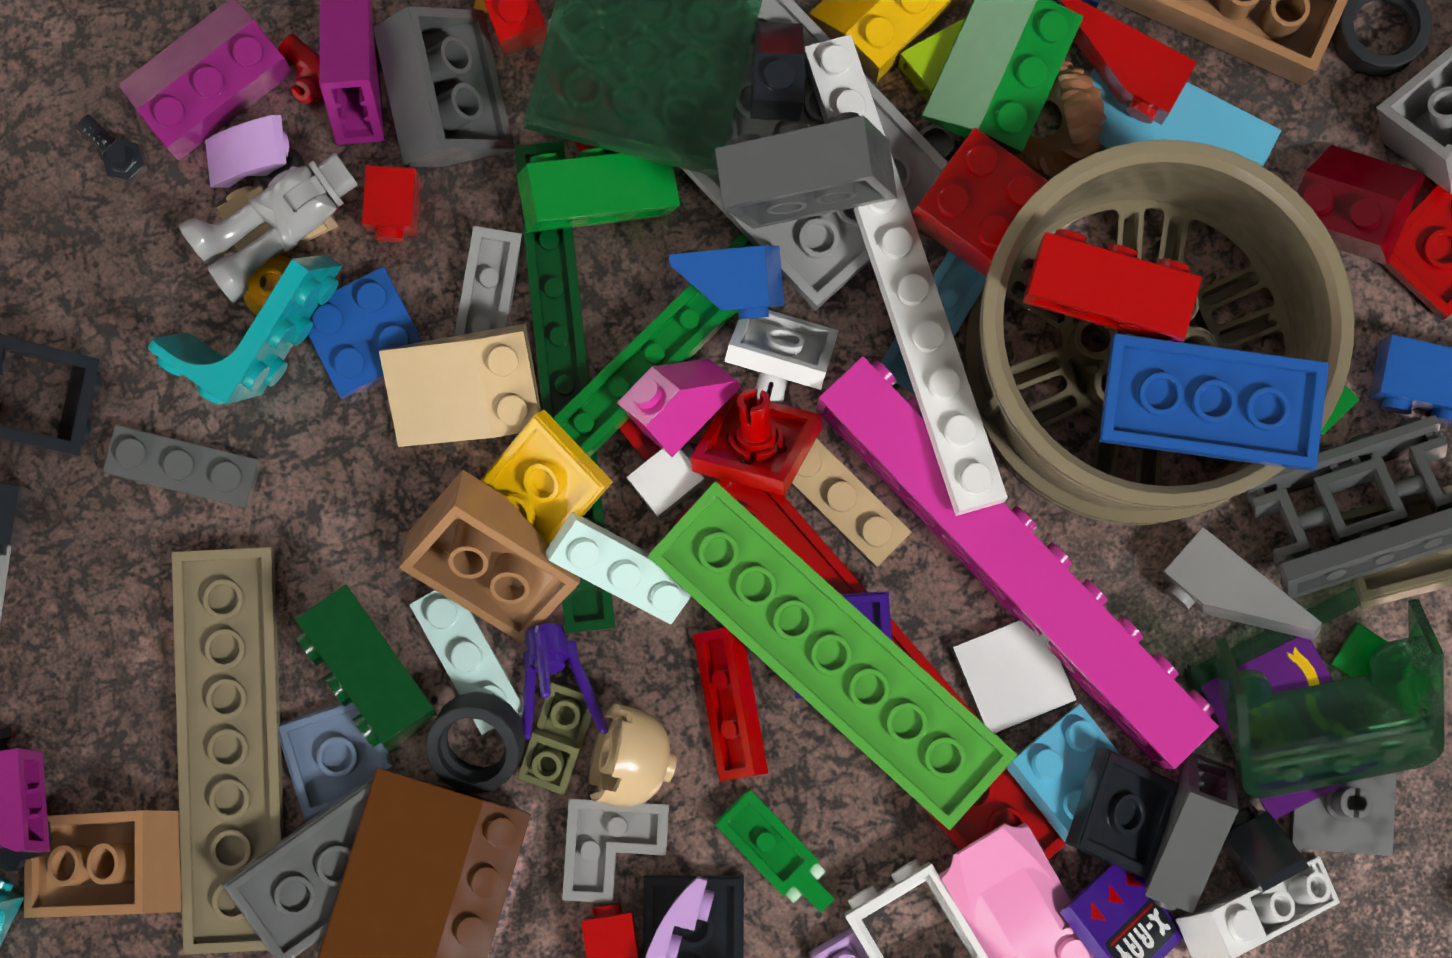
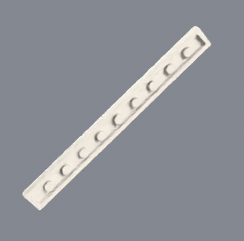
(913, 301)

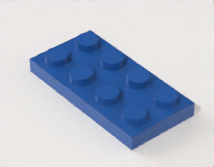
(1214, 402)

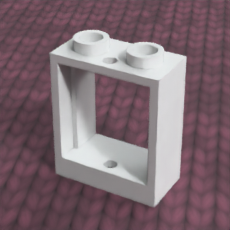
(905, 879)

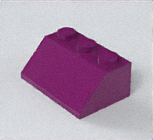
(206, 78)

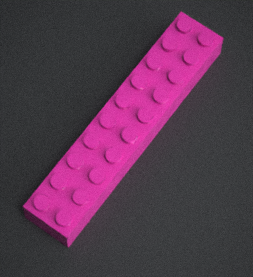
(1021, 571)

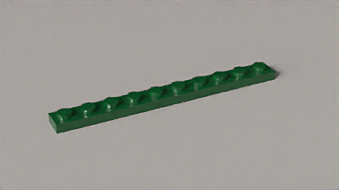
(562, 366)

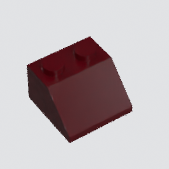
(1360, 200)

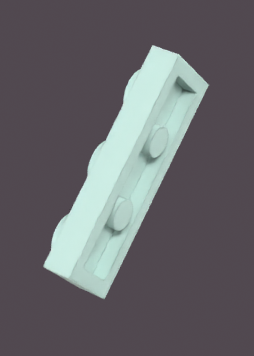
(616, 567)
(464, 651)

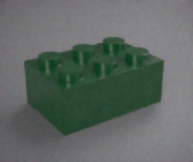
(364, 670)

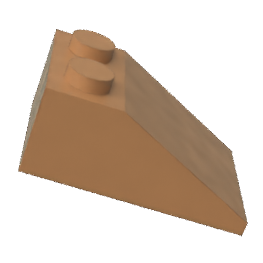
(486, 558)
(107, 866)

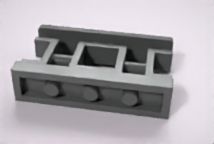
(1372, 542)

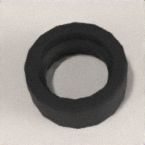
(1374, 64)
(458, 772)

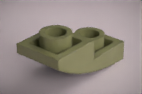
(557, 738)

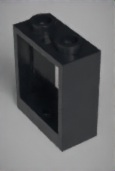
(82, 388)

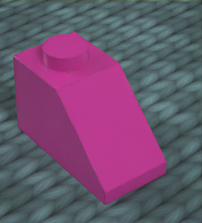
(677, 400)

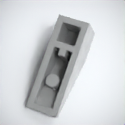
(1230, 588)

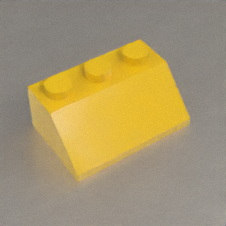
(880, 27)

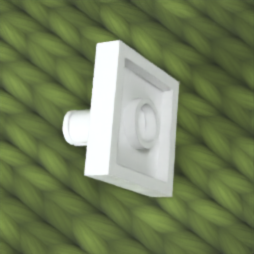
(782, 351)

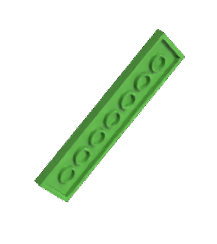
(832, 655)

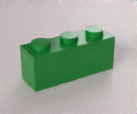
(594, 190)

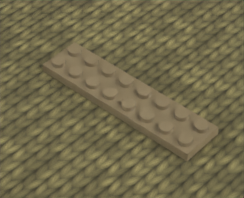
(225, 734)

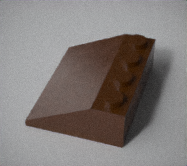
(424, 873)

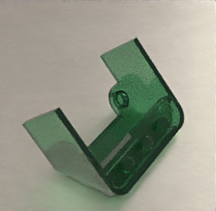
(1342, 726)

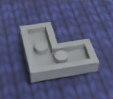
(600, 832)

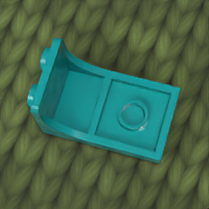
(262, 351)

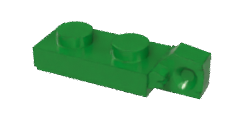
(774, 850)

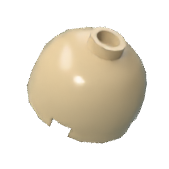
(630, 758)

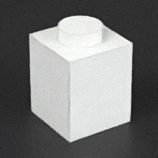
(666, 480)

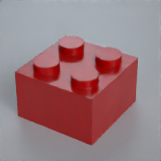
(976, 199)

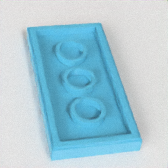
(1194, 118)

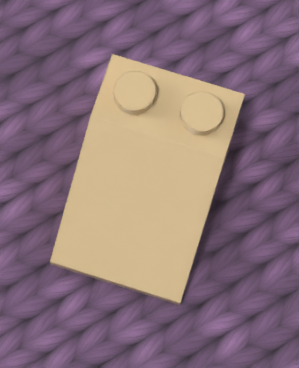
(461, 386)

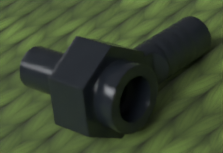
(122, 159)

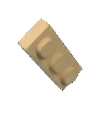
(849, 505)

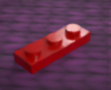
(730, 705)

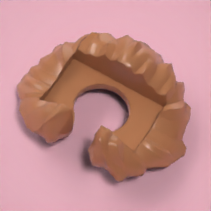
(1079, 129)

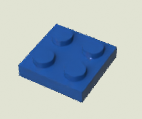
(356, 326)

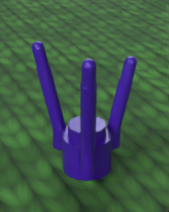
(546, 655)

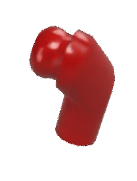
(307, 64)

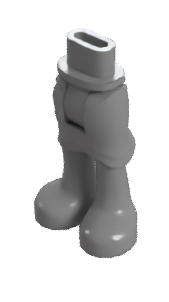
(293, 206)

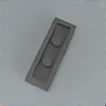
(182, 466)

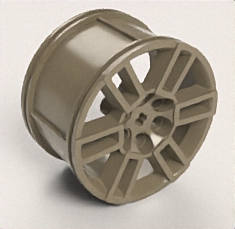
(1188, 182)

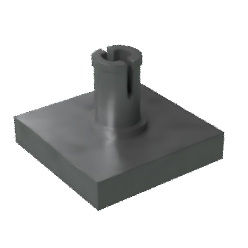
(1349, 818)

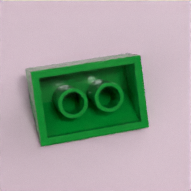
(1002, 69)

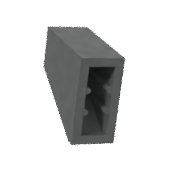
(1193, 833)

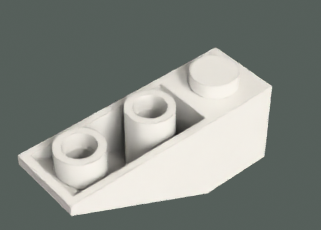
(1252, 917)

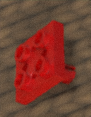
(753, 432)

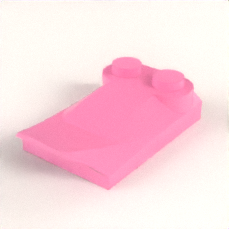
(1012, 897)

